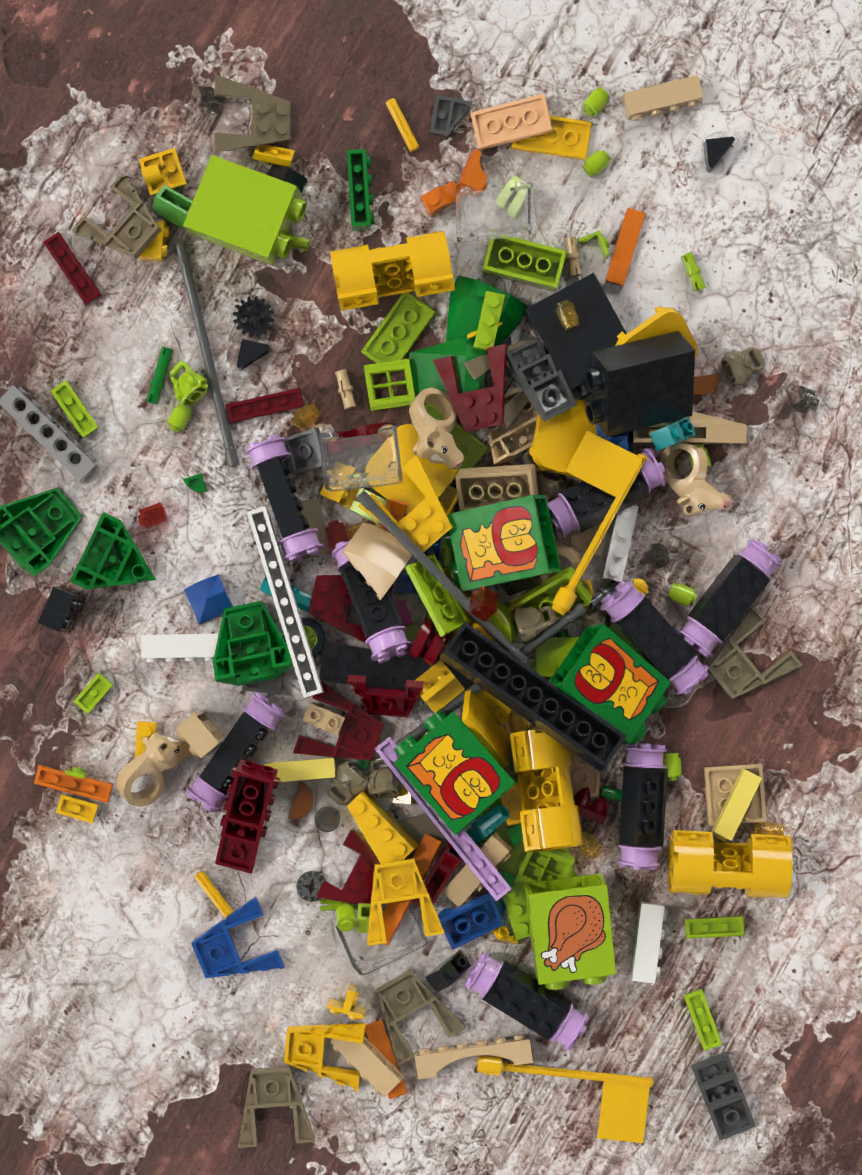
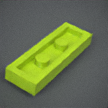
(489, 320)
(74, 409)
(714, 927)
(702, 1019)

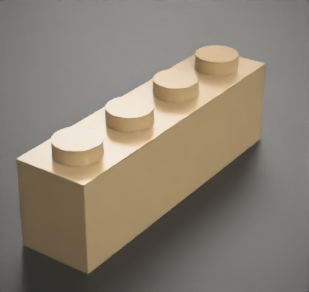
(662, 97)
(466, 882)
(370, 1064)

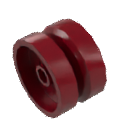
(429, 641)

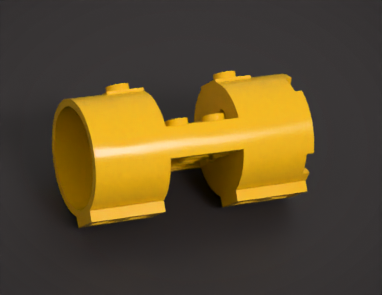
(415, 266)
(545, 792)
(759, 865)

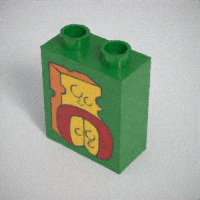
(502, 543)
(612, 681)
(452, 770)

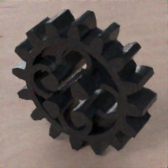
(248, 325)

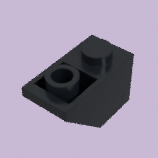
(448, 971)

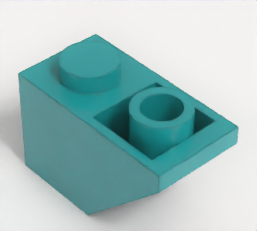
(672, 433)

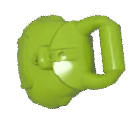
(189, 386)

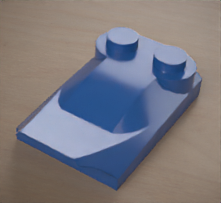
(471, 920)

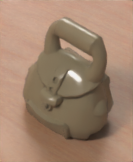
(740, 366)
(549, 485)
(593, 617)
(532, 622)
(348, 781)
(382, 781)

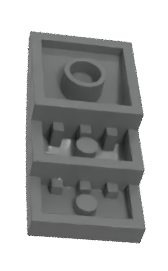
(540, 379)
(723, 1095)

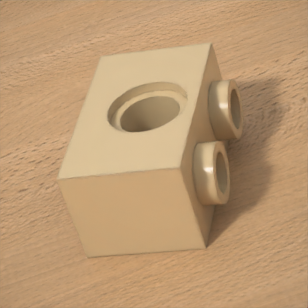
(323, 718)

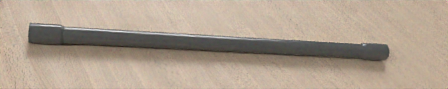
(230, 450)
(370, 504)
(574, 613)

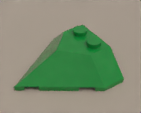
(110, 558)

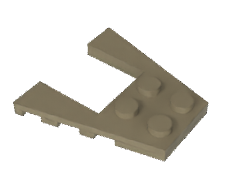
(268, 117)
(132, 233)
(481, 364)
(735, 670)
(404, 997)
(268, 1089)

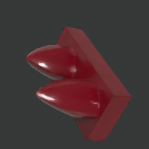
(596, 811)

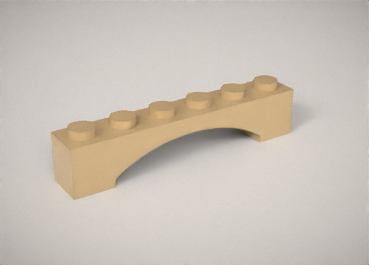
(431, 1061)

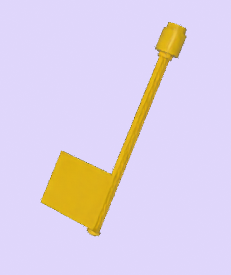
(611, 471)
(622, 1100)

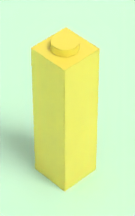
(304, 769)
(736, 805)

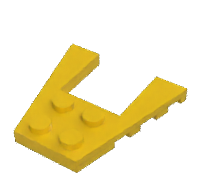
(428, 519)
(395, 883)
(307, 1045)

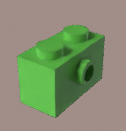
(171, 206)

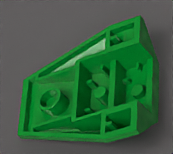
(466, 309)
(426, 375)
(37, 528)
(249, 646)

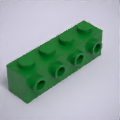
(359, 190)

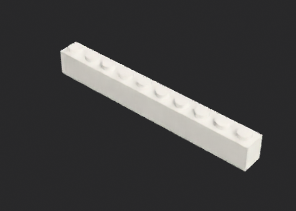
(285, 602)

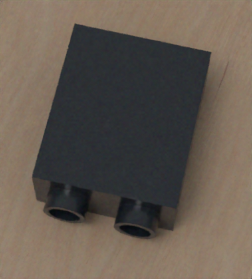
(573, 347)
(641, 383)

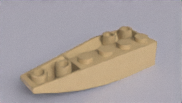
(707, 430)

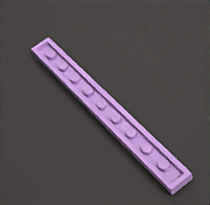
(461, 842)

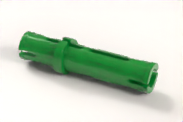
(159, 375)

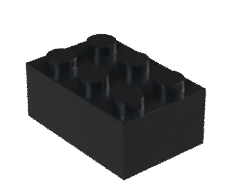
(62, 610)

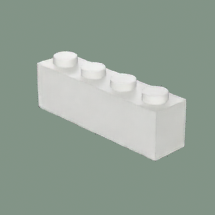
(619, 544)
(178, 646)
(647, 942)

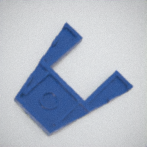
(218, 952)

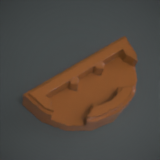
(705, 384)
(302, 803)

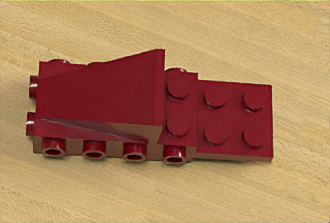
(246, 815)

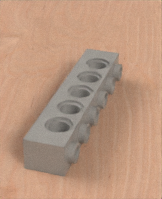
(10, 403)

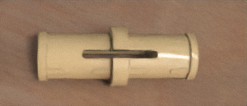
(572, 256)
(345, 389)

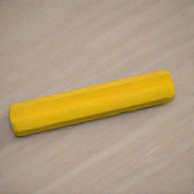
(402, 125)
(213, 894)

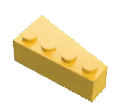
(381, 830)

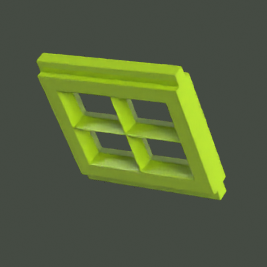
(387, 367)
(556, 855)

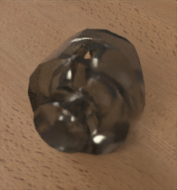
(210, 101)
(806, 401)
(657, 556)
(327, 818)

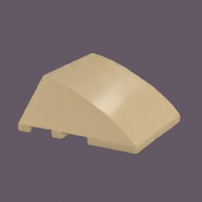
(512, 441)
(377, 556)

